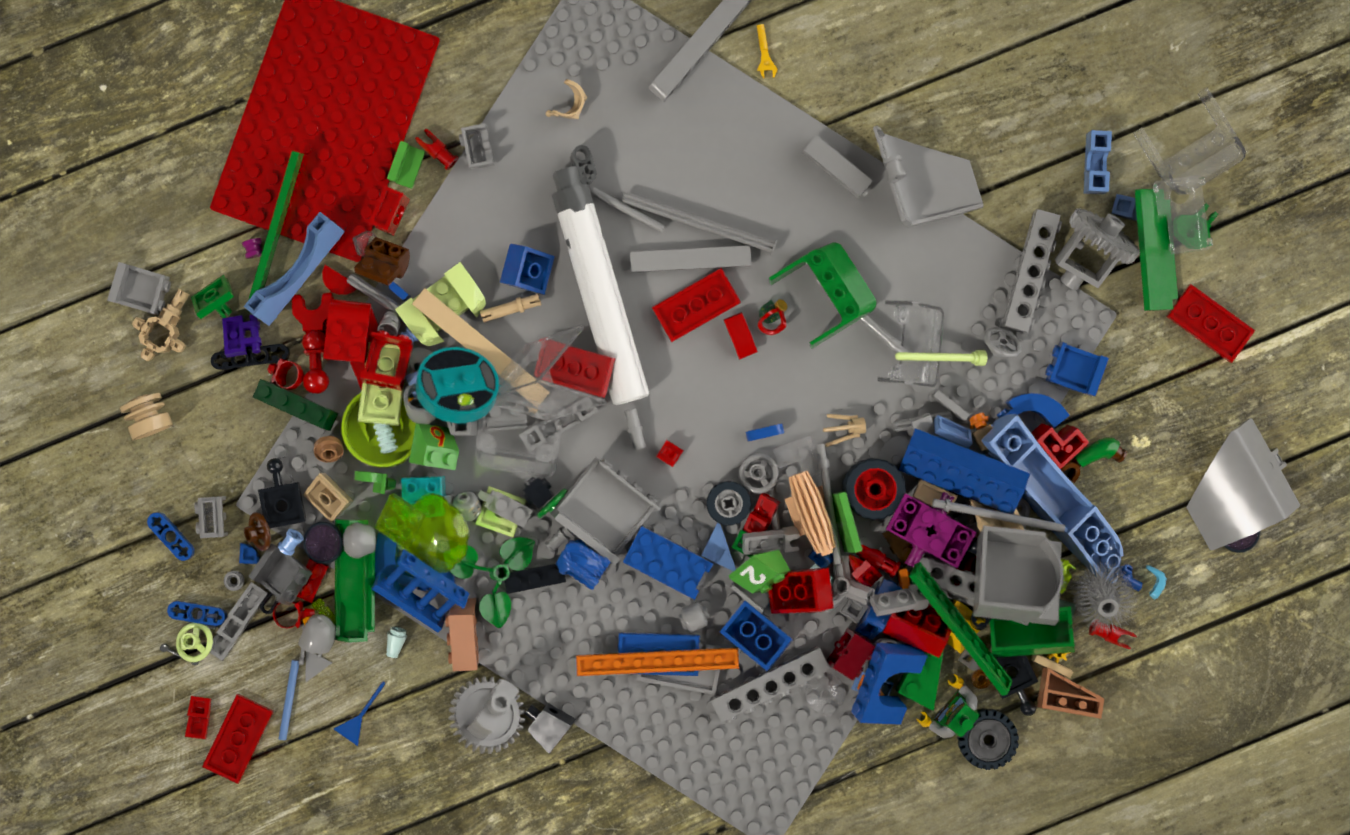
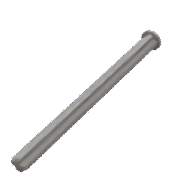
(699, 222)

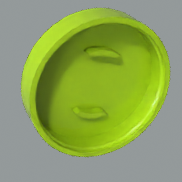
(363, 442)

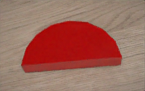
(336, 282)

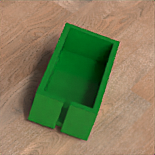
(1016, 639)

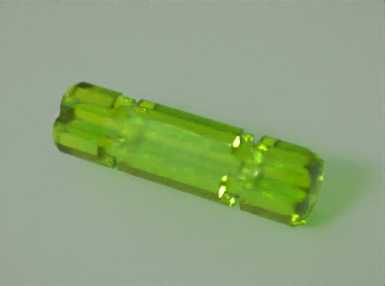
(319, 606)

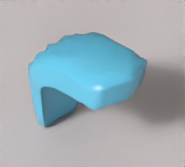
(1160, 582)

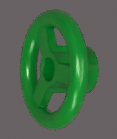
(552, 503)

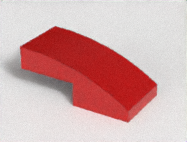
(740, 335)
(762, 514)
(198, 718)

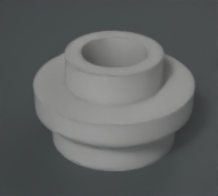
(229, 585)

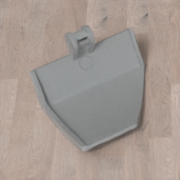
(927, 181)
(1241, 489)

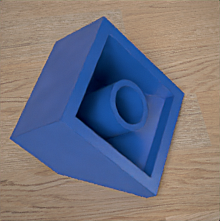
(527, 268)

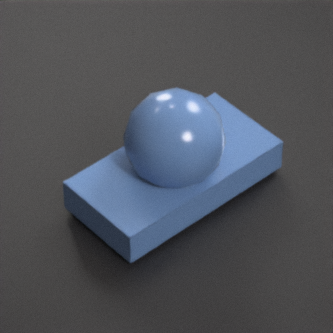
(952, 431)

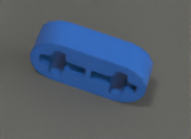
(765, 432)

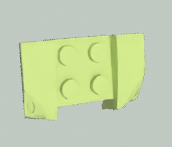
(456, 291)

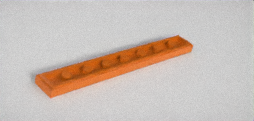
(657, 661)

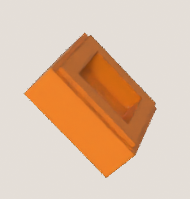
(903, 578)

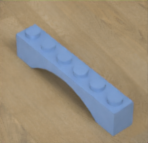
(319, 240)

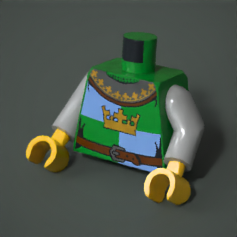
(957, 715)

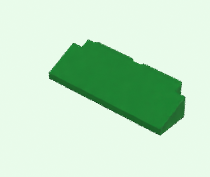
(1156, 261)
(354, 592)

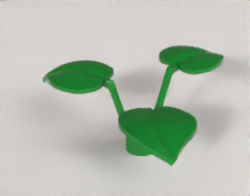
(518, 555)

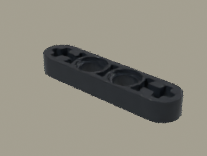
(250, 357)

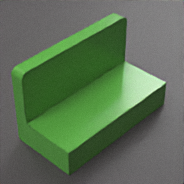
(406, 165)

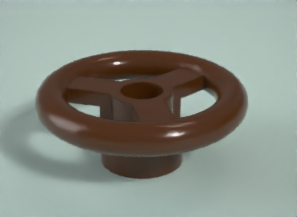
(256, 531)

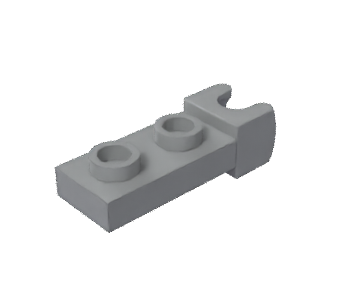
(770, 541)
(899, 601)

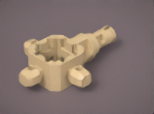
(168, 318)

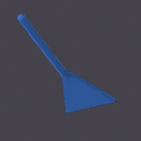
(352, 728)

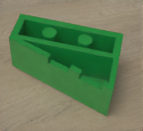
(922, 686)

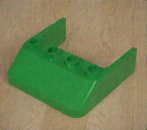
(840, 282)

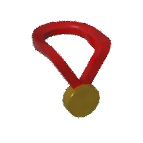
(781, 307)

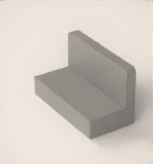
(757, 600)

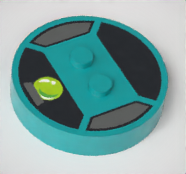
(457, 385)

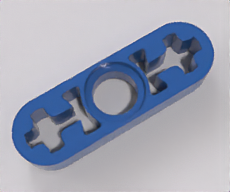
(162, 536)
(210, 620)

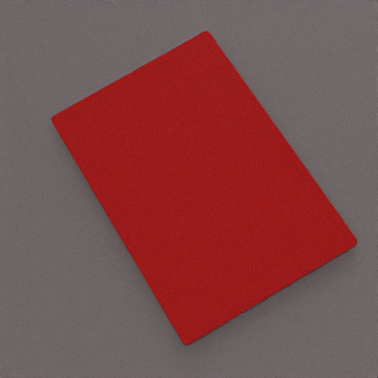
(341, 95)

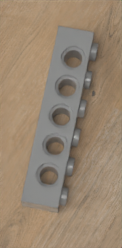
(1012, 318)
(947, 572)
(819, 669)

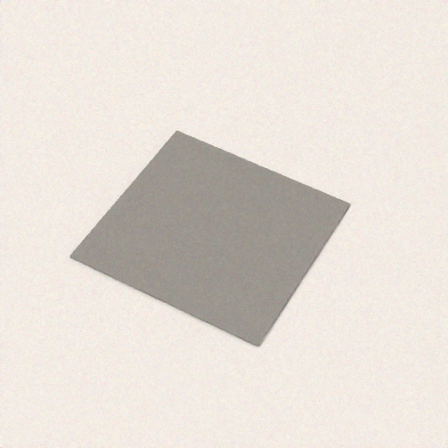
(737, 159)

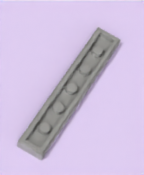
(690, 258)

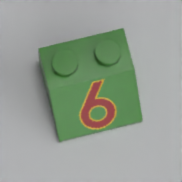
(434, 447)

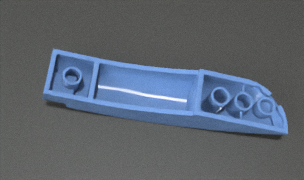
(1055, 496)

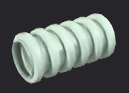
(385, 437)

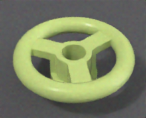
(184, 642)

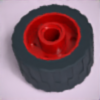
(889, 483)

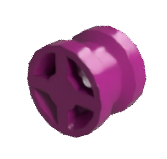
(253, 248)

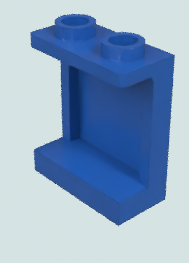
(1076, 369)

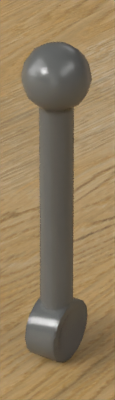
(164, 647)

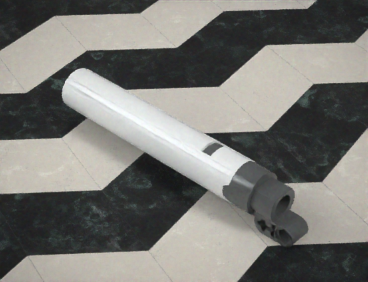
(597, 277)

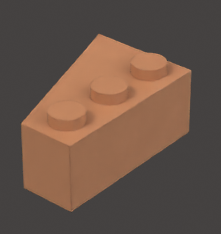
(463, 637)
(1066, 696)

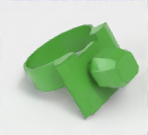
(381, 482)

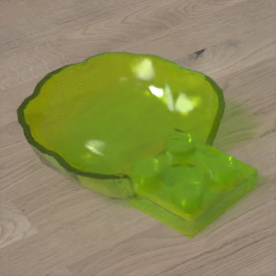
(426, 529)

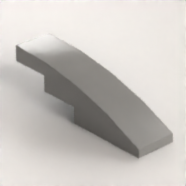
(237, 621)

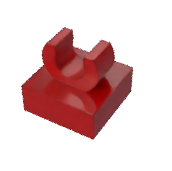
(669, 453)

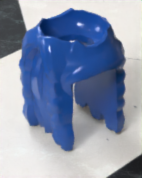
(582, 563)

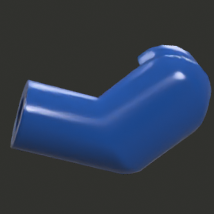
(1137, 585)

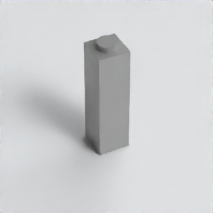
(838, 167)

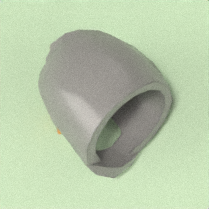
(414, 409)
(317, 634)

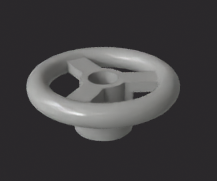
(1001, 346)
(751, 473)

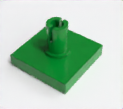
(213, 298)

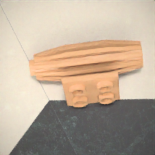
(809, 512)

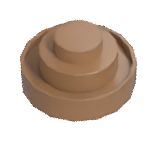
(328, 449)

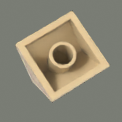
(327, 497)

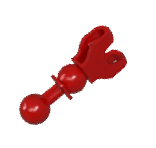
(313, 341)

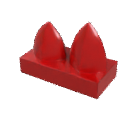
(864, 571)
(314, 582)

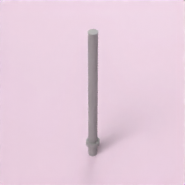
(948, 505)

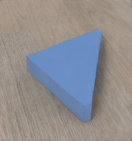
(718, 550)

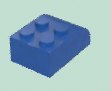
(756, 636)

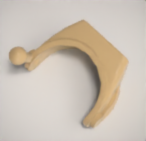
(580, 98)

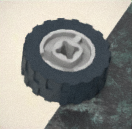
(728, 503)

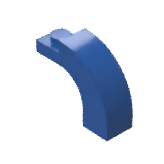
(1048, 408)

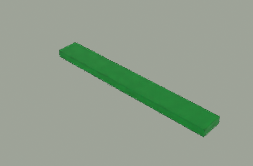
(277, 222)
(961, 628)

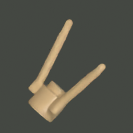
(855, 426)

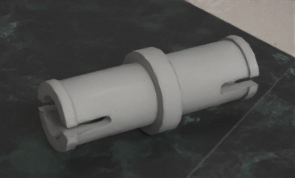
(635, 429)

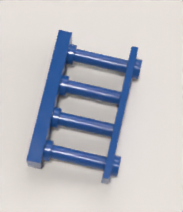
(413, 604)

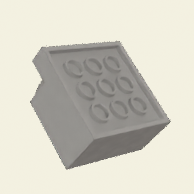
(1017, 576)

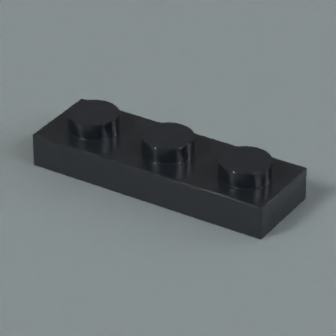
(533, 578)

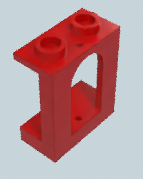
(387, 208)
(379, 340)

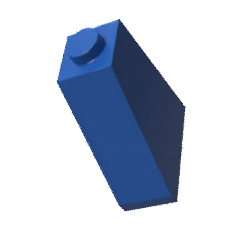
(871, 624)

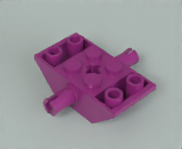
(946, 542)

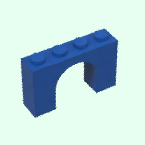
(386, 561)
(886, 661)

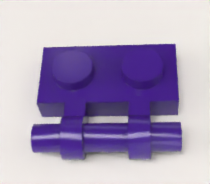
(234, 335)

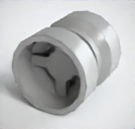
(390, 323)

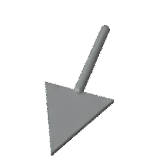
(314, 665)

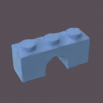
(1097, 150)

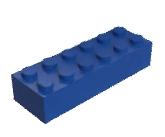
(964, 471)

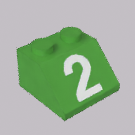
(761, 572)

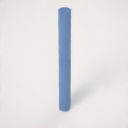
(289, 700)

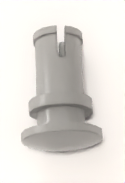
(558, 539)

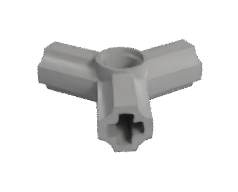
(854, 590)

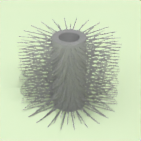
(1103, 596)

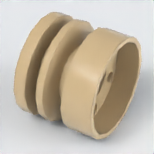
(146, 416)

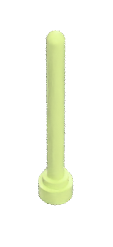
(978, 357)

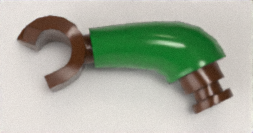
(1102, 448)

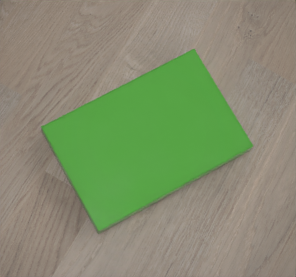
(845, 523)

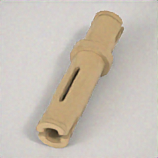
(517, 305)

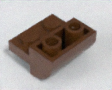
(383, 261)

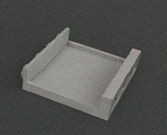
(604, 509)

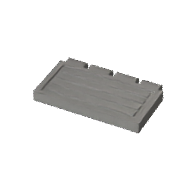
(705, 682)

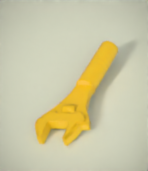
(766, 63)

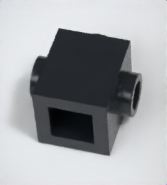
(537, 491)

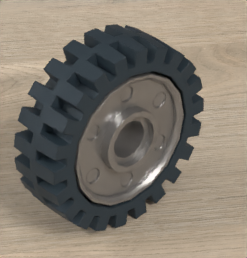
(999, 749)

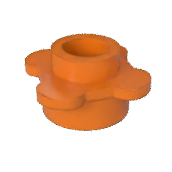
(978, 421)

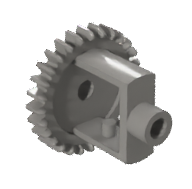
(1107, 235)
(487, 714)

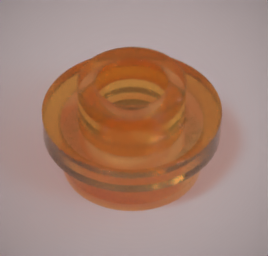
(980, 684)

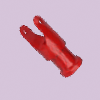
(438, 150)
(879, 560)
(1110, 635)

